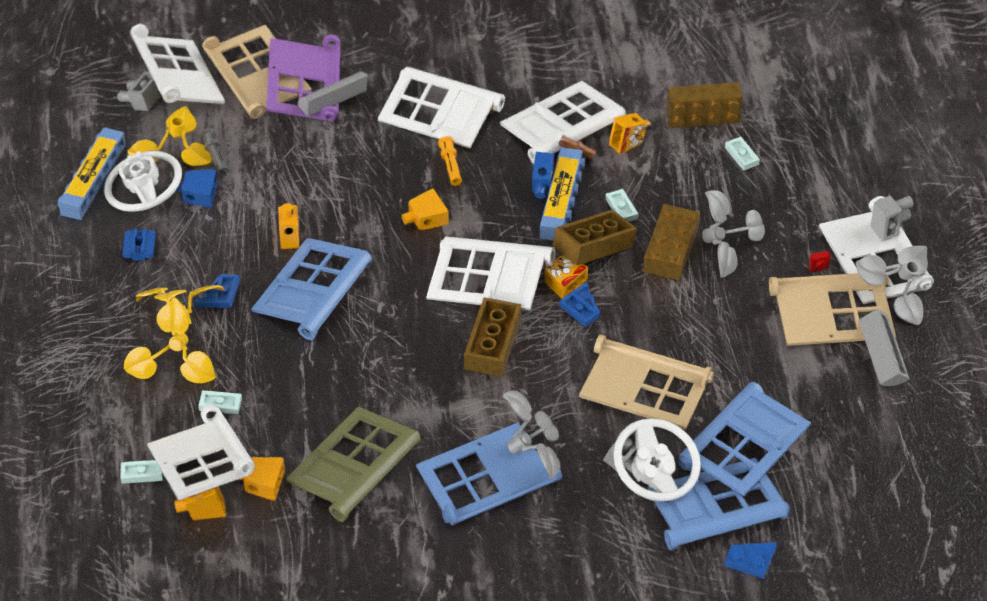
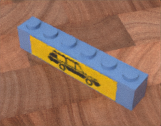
(91, 173)
(561, 191)

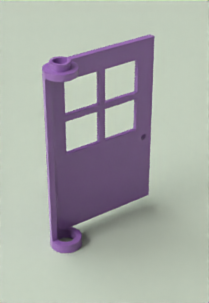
(304, 63)

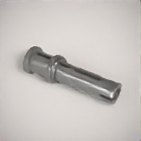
(212, 146)

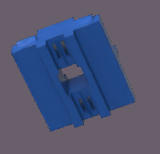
(143, 238)

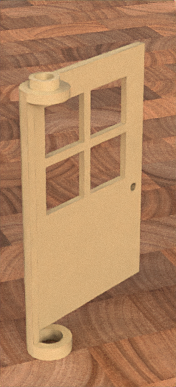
(252, 88)
(808, 310)
(621, 375)

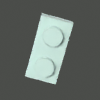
(742, 153)
(622, 205)
(226, 402)
(140, 471)

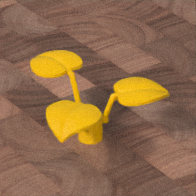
(178, 125)
(167, 296)
(172, 318)

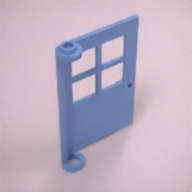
(307, 301)
(758, 420)
(510, 473)
(699, 515)

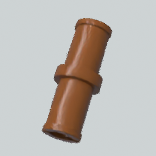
(572, 144)

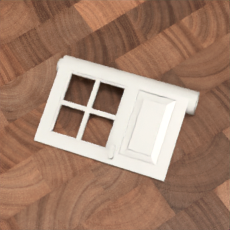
(177, 83)
(458, 115)
(544, 128)
(855, 238)
(510, 278)
(199, 442)

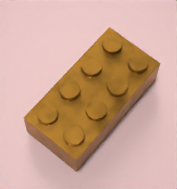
(704, 105)
(594, 237)
(671, 242)
(492, 337)

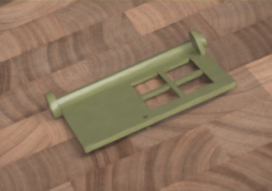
(343, 478)

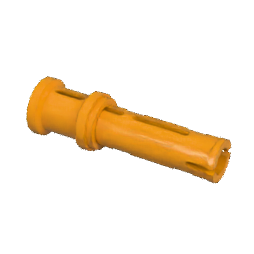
(449, 155)

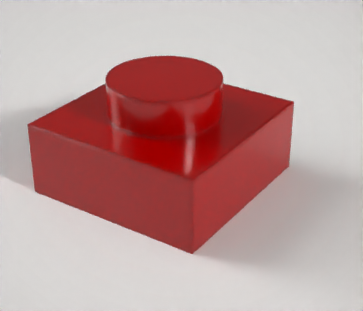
(819, 261)

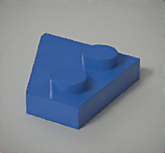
(217, 298)
(581, 305)
(751, 558)

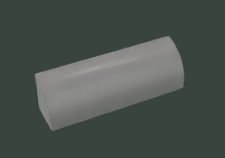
(333, 93)
(883, 349)

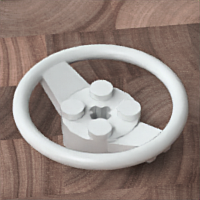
(140, 175)
(658, 454)

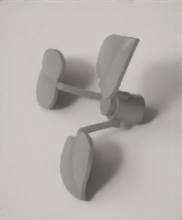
(719, 208)
(913, 263)
(522, 441)

